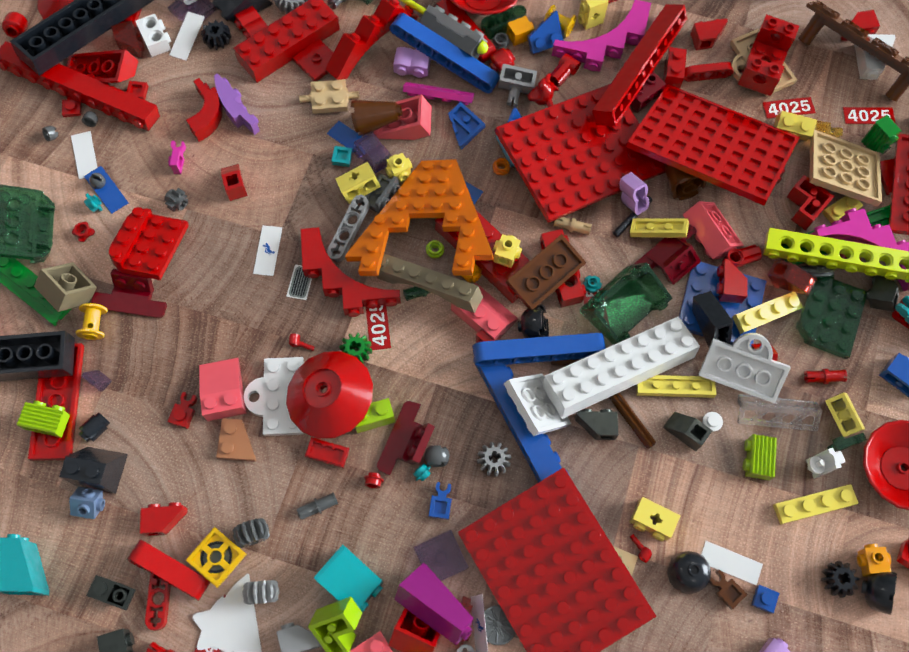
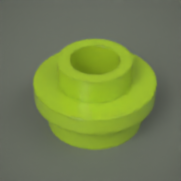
(435, 244)

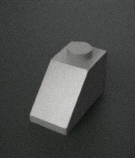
(296, 639)

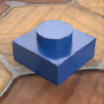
(765, 599)

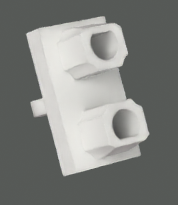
(825, 462)

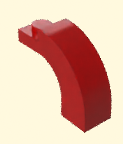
(210, 115)

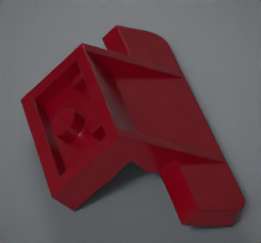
(673, 257)
(131, 296)
(406, 439)

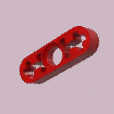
(708, 71)
(165, 604)

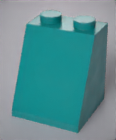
(21, 567)
(348, 576)

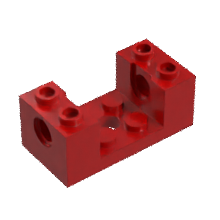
(771, 44)

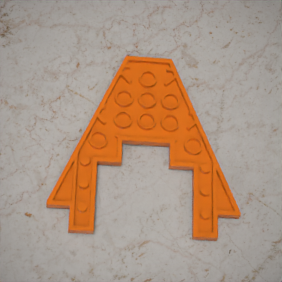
(430, 191)

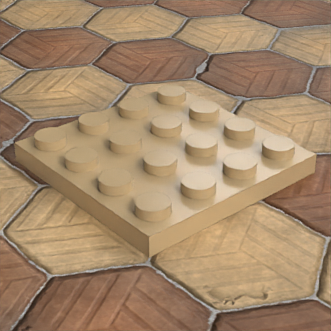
(845, 168)

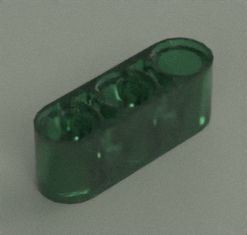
(498, 22)

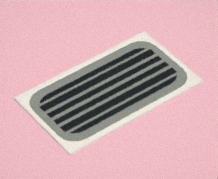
(299, 284)

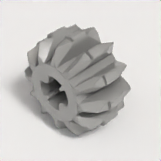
(494, 451)
(260, 592)

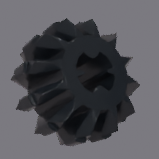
(216, 35)
(847, 576)

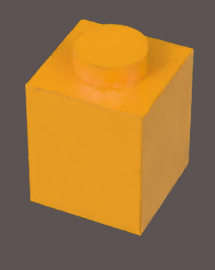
(519, 30)

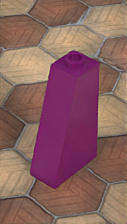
(434, 604)

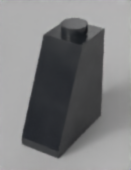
(712, 318)

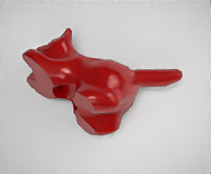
(543, 92)

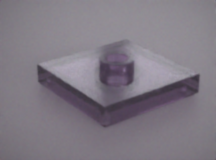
(200, 7)
(442, 555)

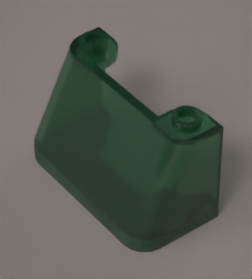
(626, 302)

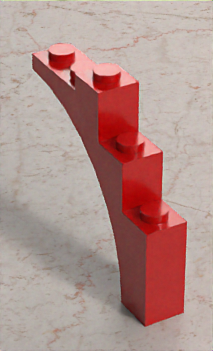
(369, 30)
(335, 283)

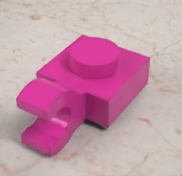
(176, 160)

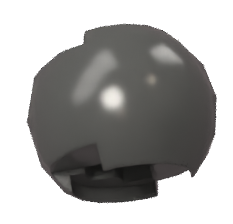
(437, 456)

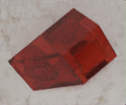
(128, 38)
(791, 277)

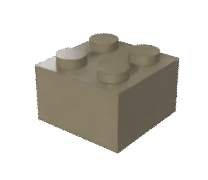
(65, 286)

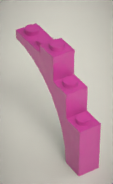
(611, 44)
(857, 228)

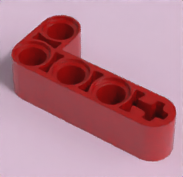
(168, 569)

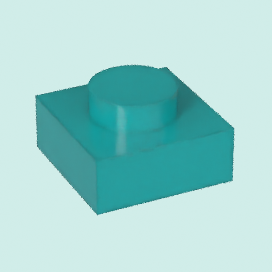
(342, 156)

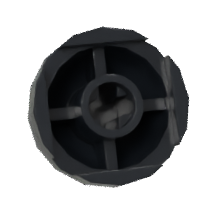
(534, 323)
(689, 572)
(880, 591)

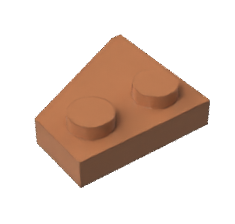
(234, 442)

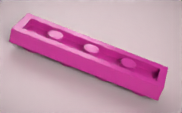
(431, 92)

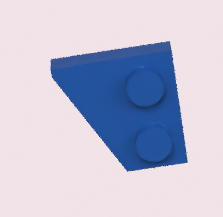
(545, 34)
(465, 124)

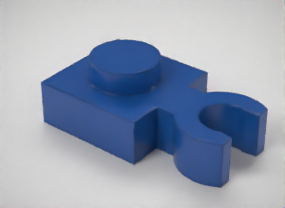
(440, 505)

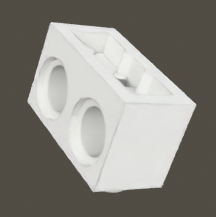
(153, 34)

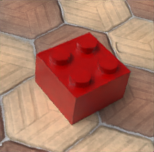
(413, 634)

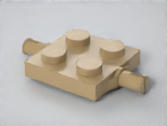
(329, 96)

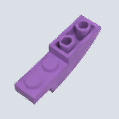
(233, 106)

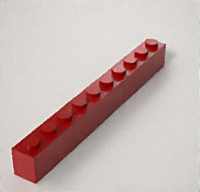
(639, 65)
(84, 90)

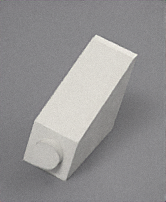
(868, 65)

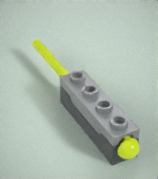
(451, 30)

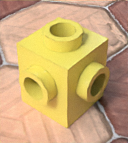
(398, 166)
(507, 250)

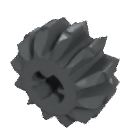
(251, 532)

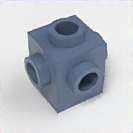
(86, 502)

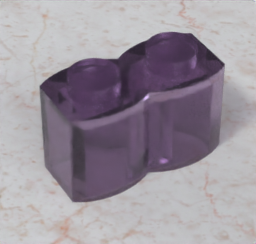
(372, 151)

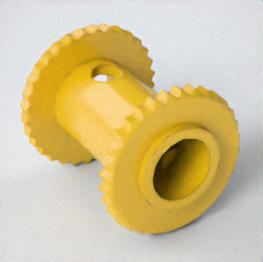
(566, 23)
(91, 321)

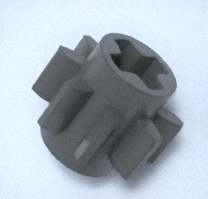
(176, 199)

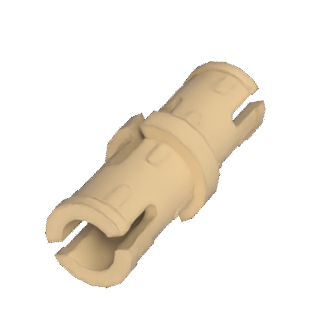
(573, 225)

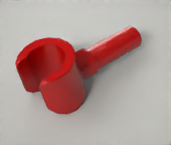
(294, 341)
(645, 553)

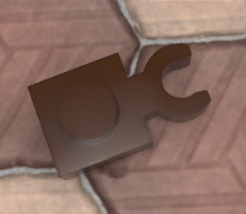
(728, 591)

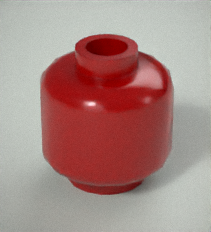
(14, 24)
(501, 57)

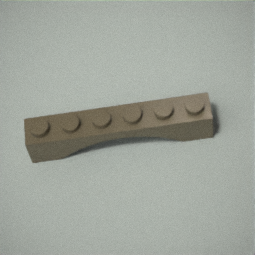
(458, 292)

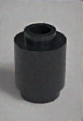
(93, 427)

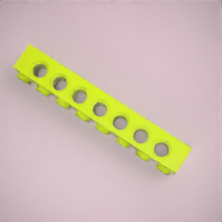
(833, 248)

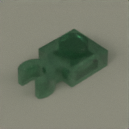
(841, 443)

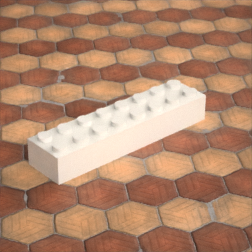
(620, 367)

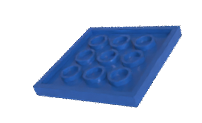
(704, 279)

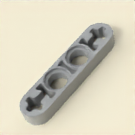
(352, 229)

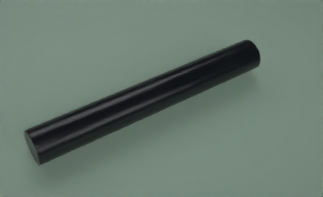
(620, 229)

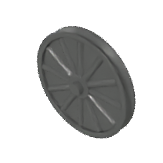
(818, 270)
(497, 626)

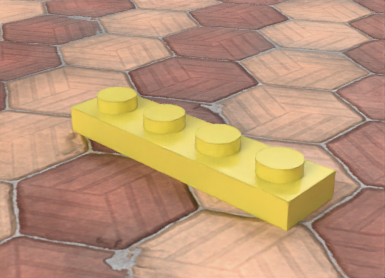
(767, 312)
(677, 386)
(815, 504)

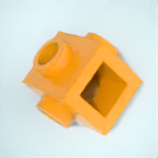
(873, 560)

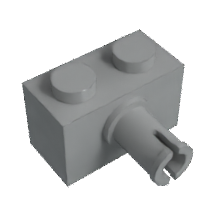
(516, 80)

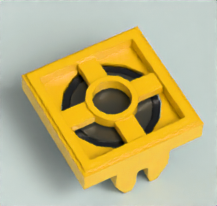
(216, 558)

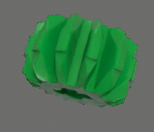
(361, 344)

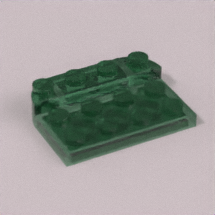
(25, 223)
(832, 316)

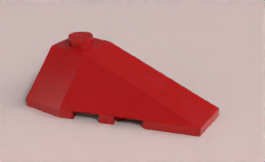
(105, 65)

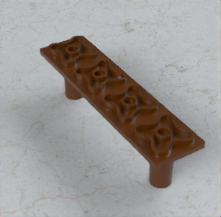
(859, 37)

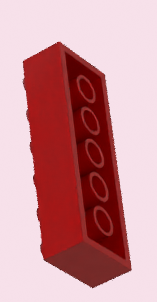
(285, 38)
(493, 272)

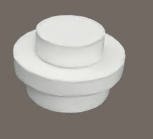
(713, 421)

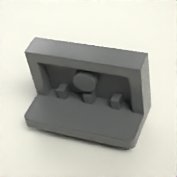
(382, 195)

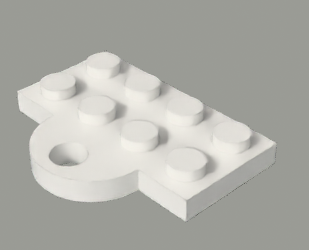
(745, 367)
(273, 396)

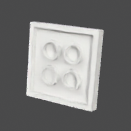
(535, 404)

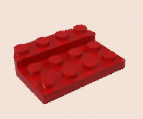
(146, 243)

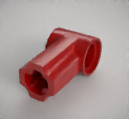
(566, 67)
(744, 255)

